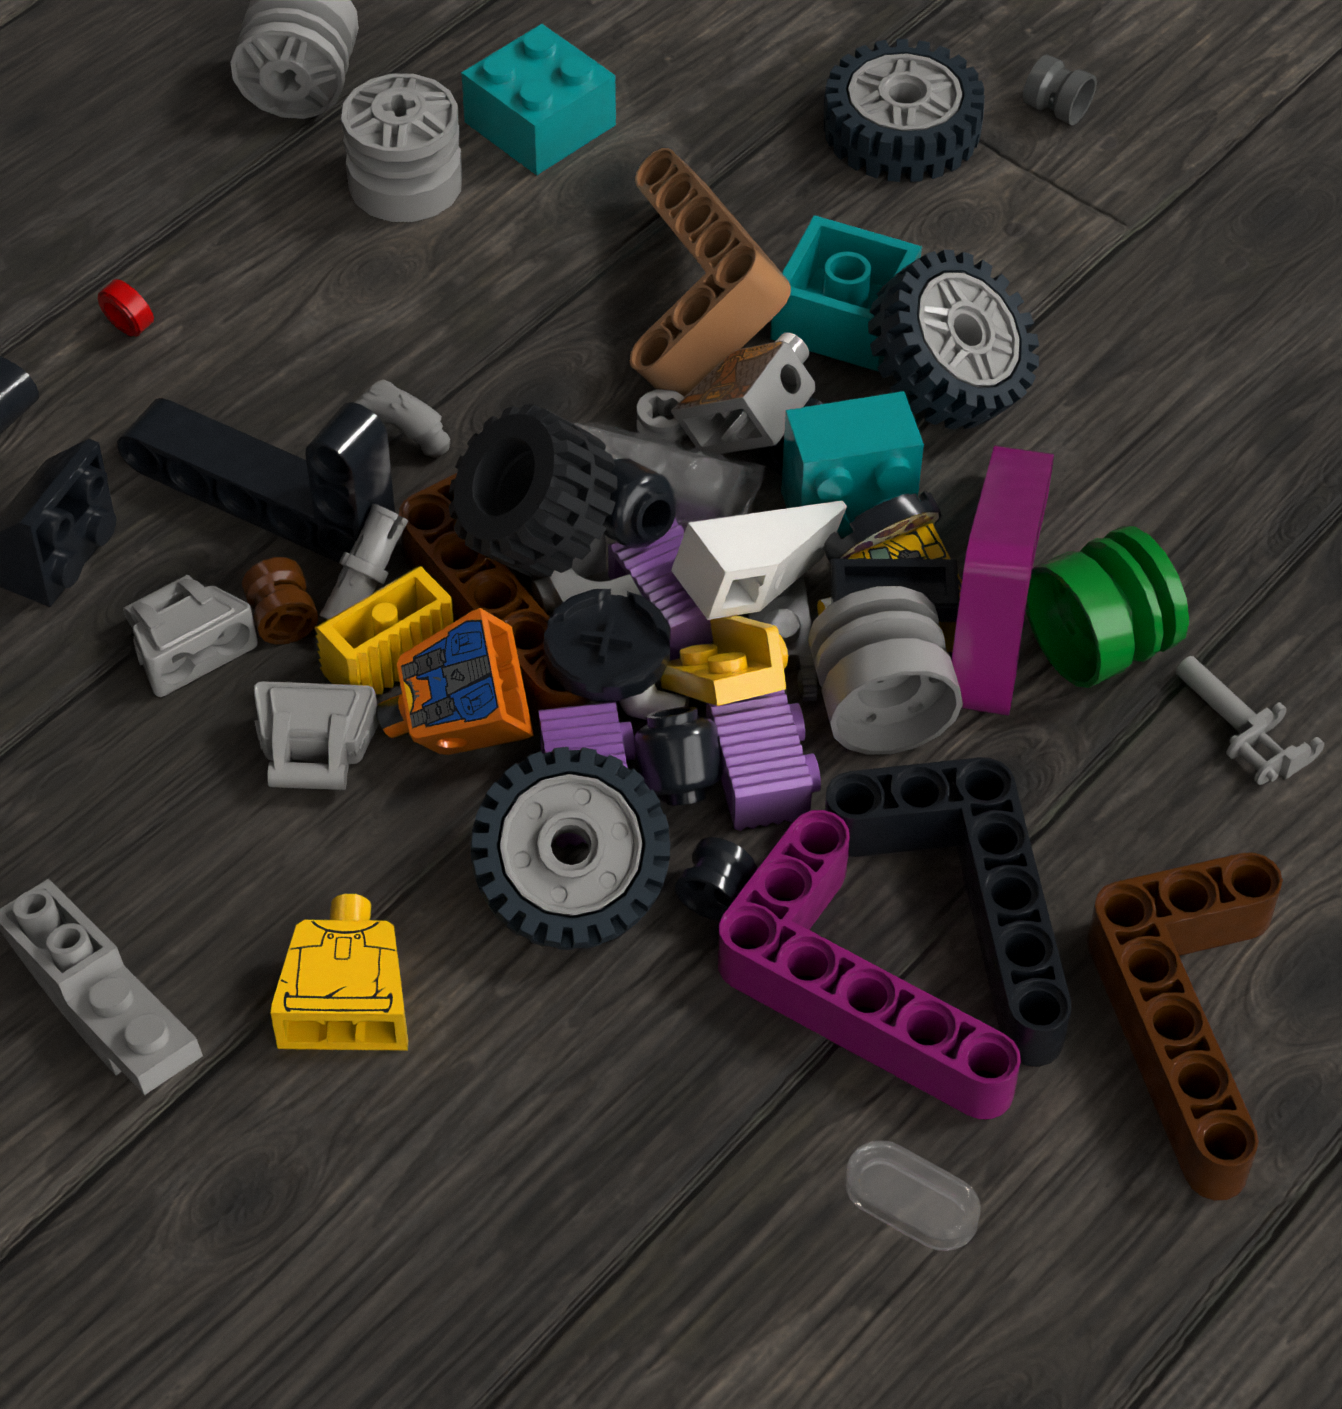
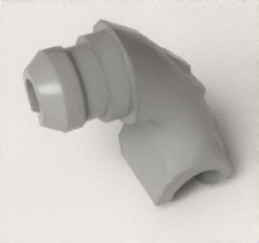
(409, 415)

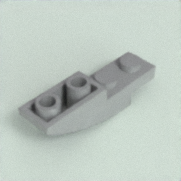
(95, 989)

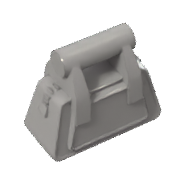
(188, 632)
(313, 726)

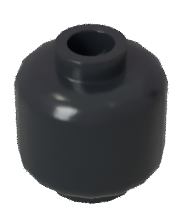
(642, 505)
(679, 754)

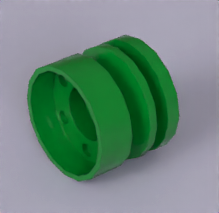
(1106, 606)

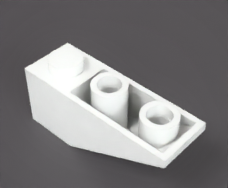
(751, 558)

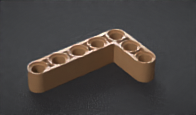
(726, 303)

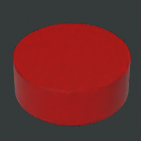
(125, 308)

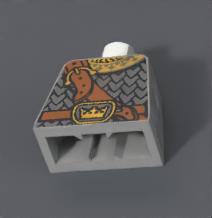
(747, 397)

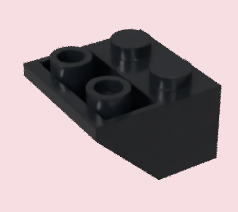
(56, 524)

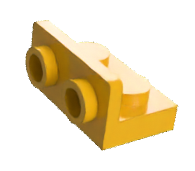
(739, 665)

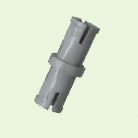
(366, 561)

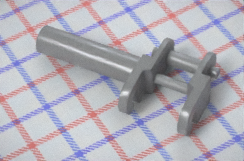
(1249, 725)

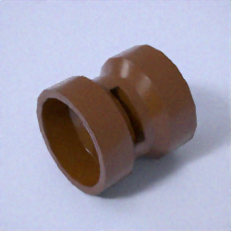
(279, 600)

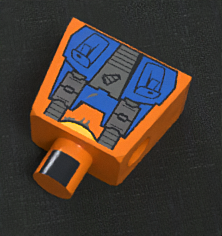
(460, 689)

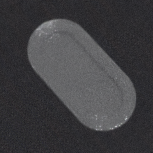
(912, 1195)

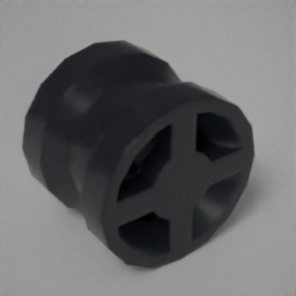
(716, 877)

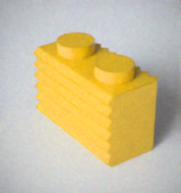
(371, 635)

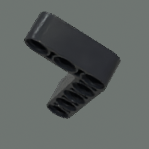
(306, 501)
(958, 816)

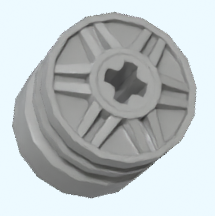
(294, 54)
(402, 147)
(884, 670)

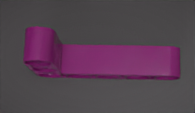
(999, 577)
(850, 982)

